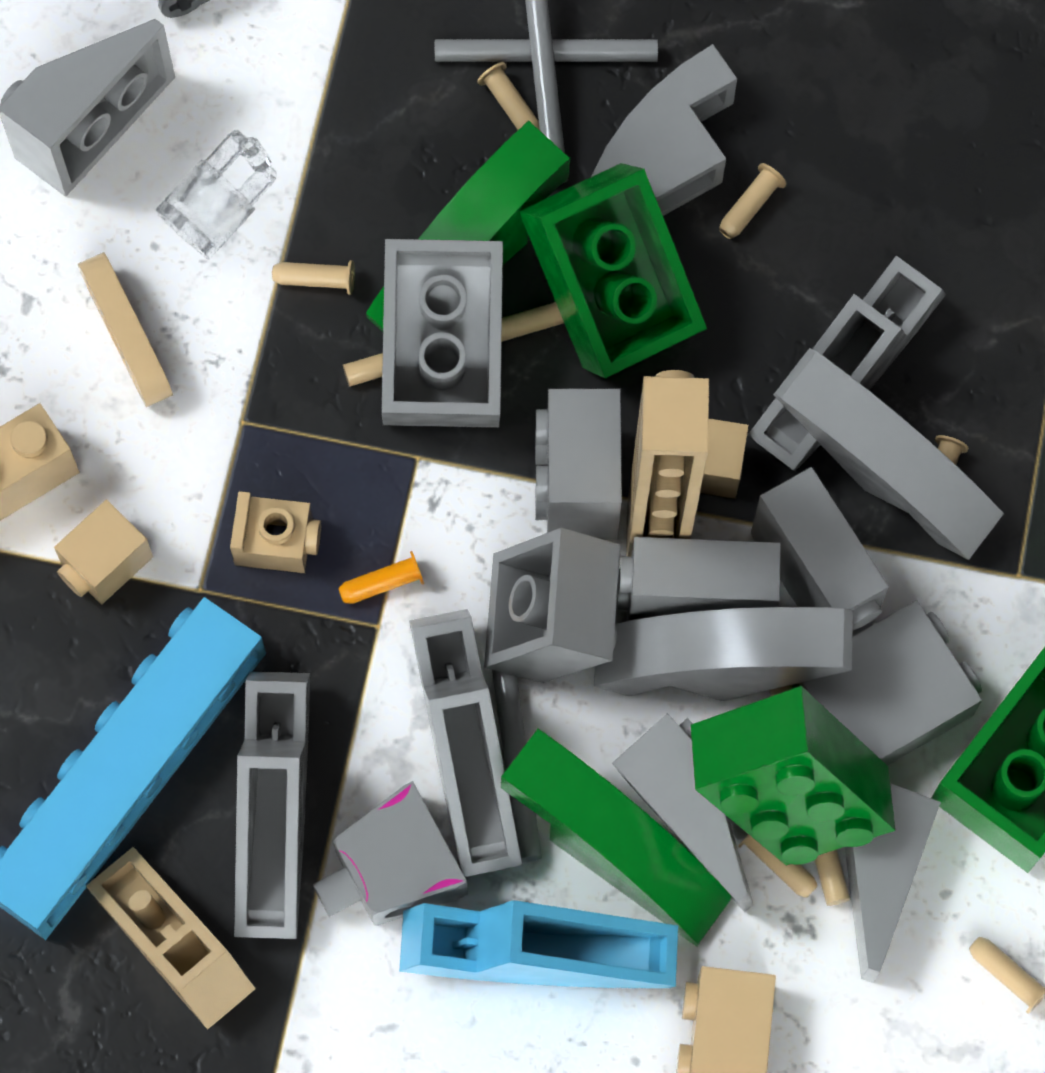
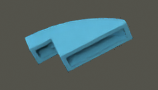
(538, 946)

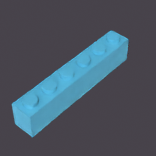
(125, 764)

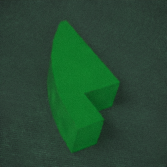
(489, 203)
(615, 837)

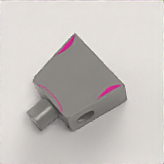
(392, 861)

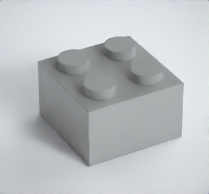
(582, 454)
(553, 606)

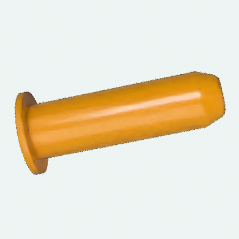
(380, 581)

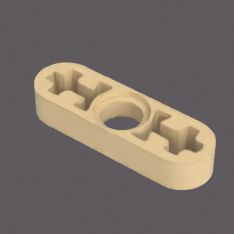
(125, 329)

